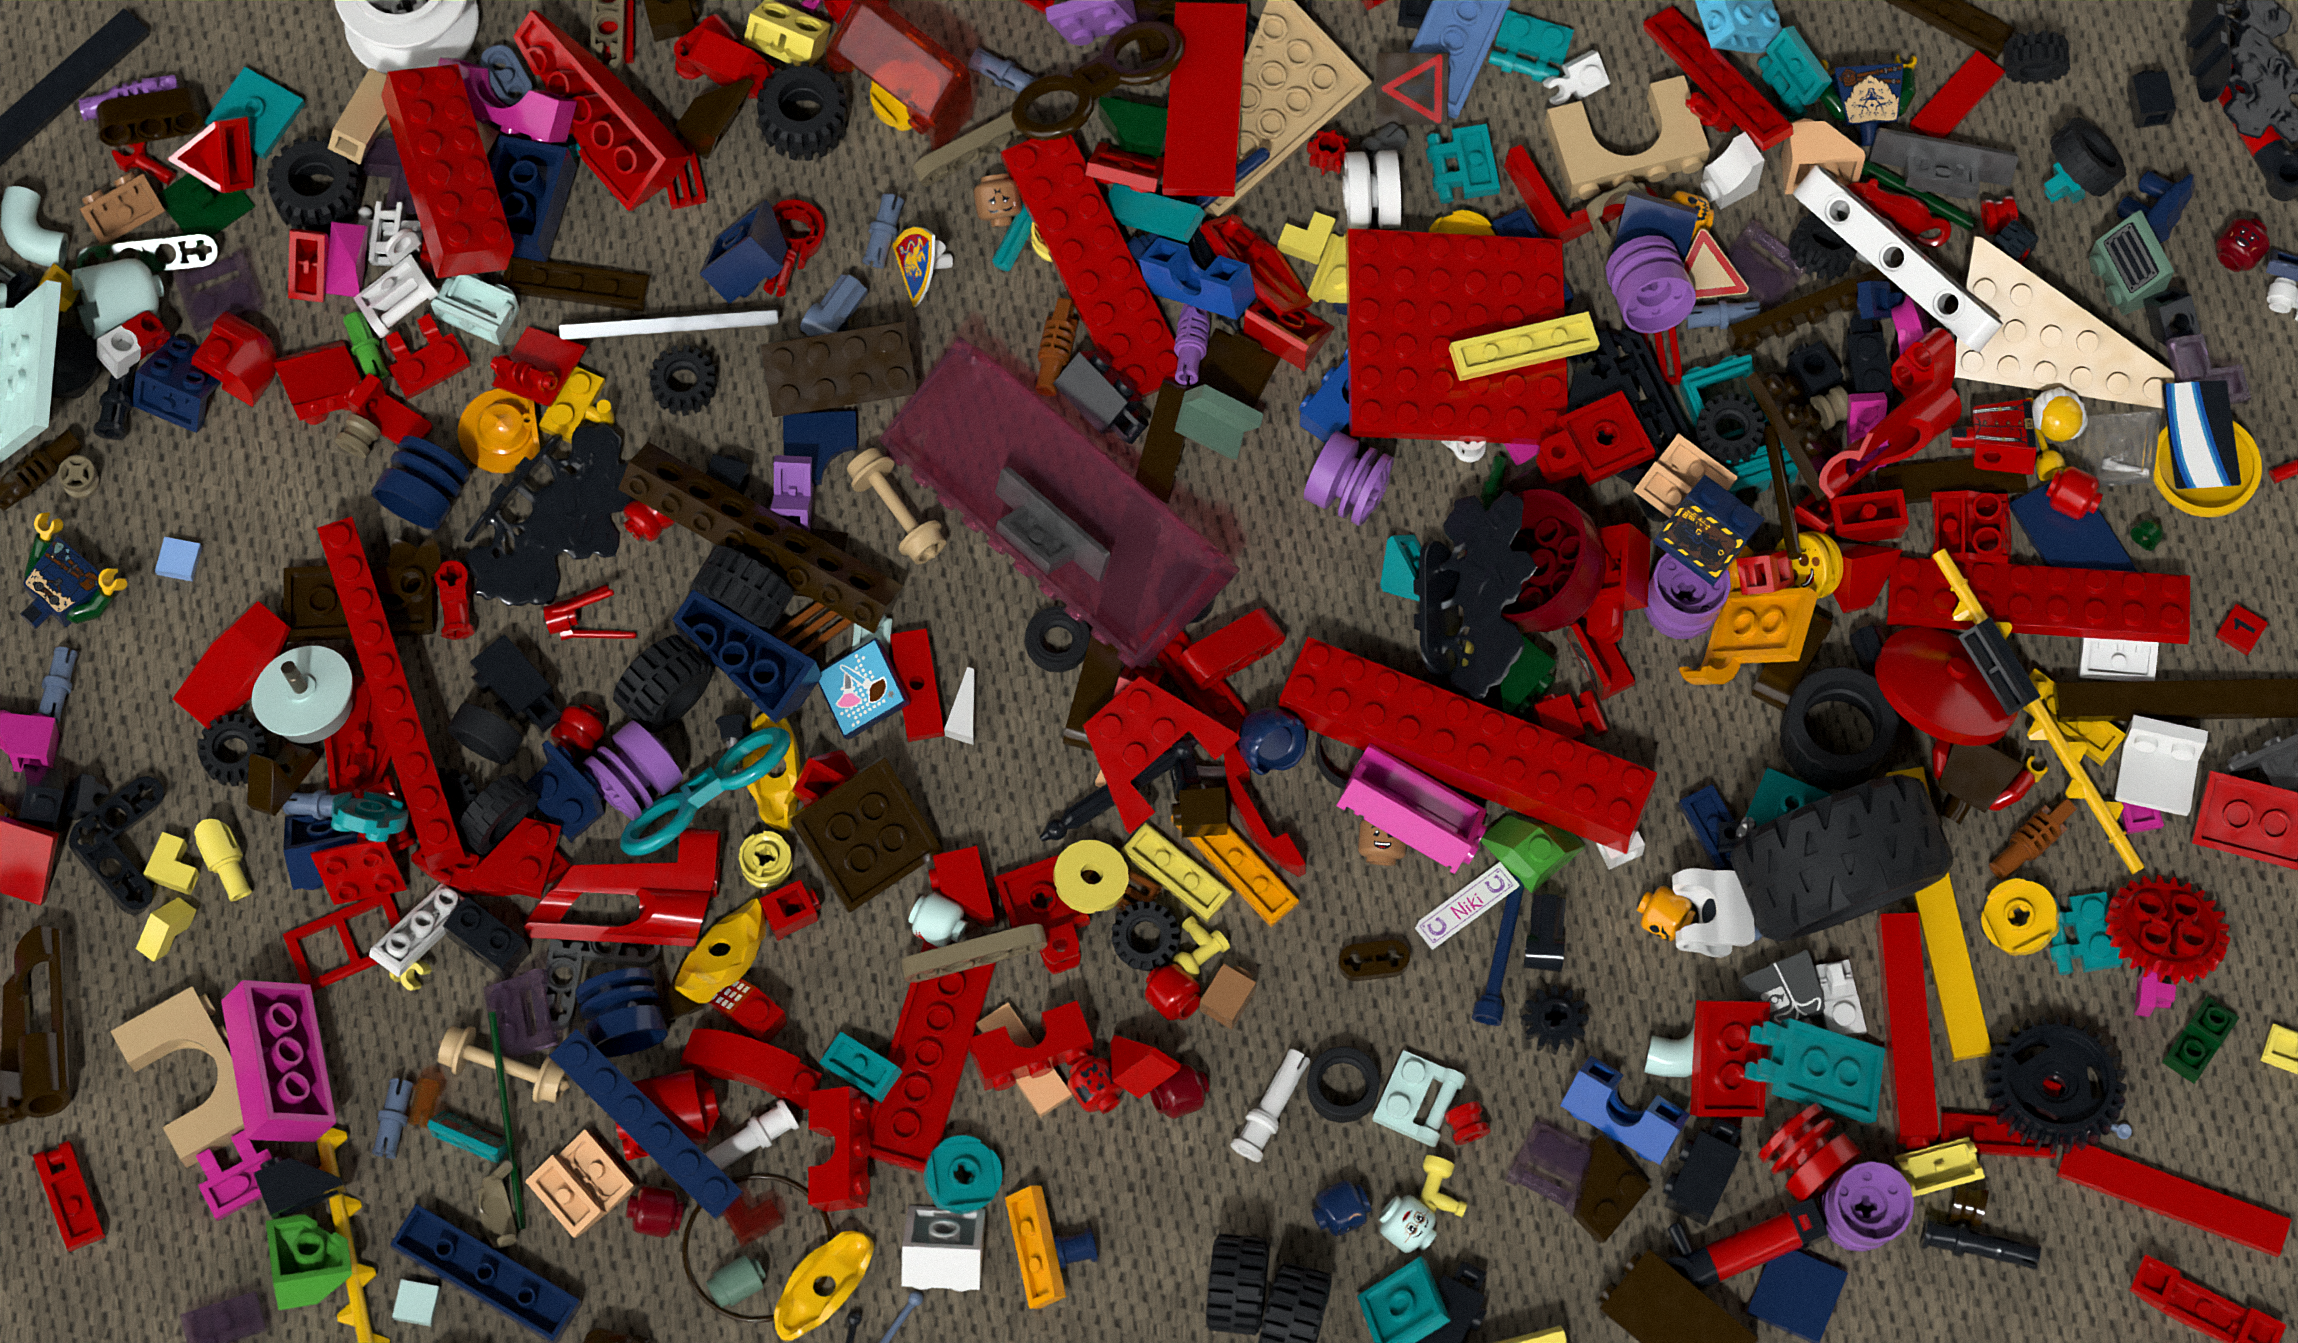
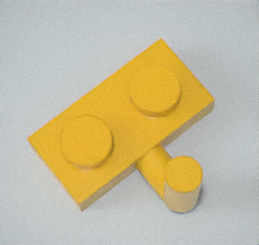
(576, 405)

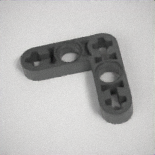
(574, 959)

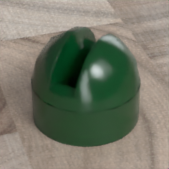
(2150, 530)

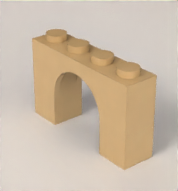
(367, 118)
(1591, 168)
(182, 1024)

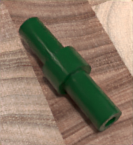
(1489, 490)

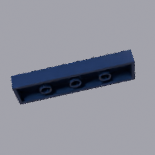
(486, 1274)

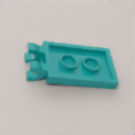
(1820, 1068)

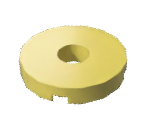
(1090, 856)

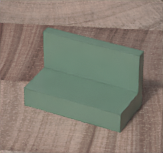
(1216, 420)

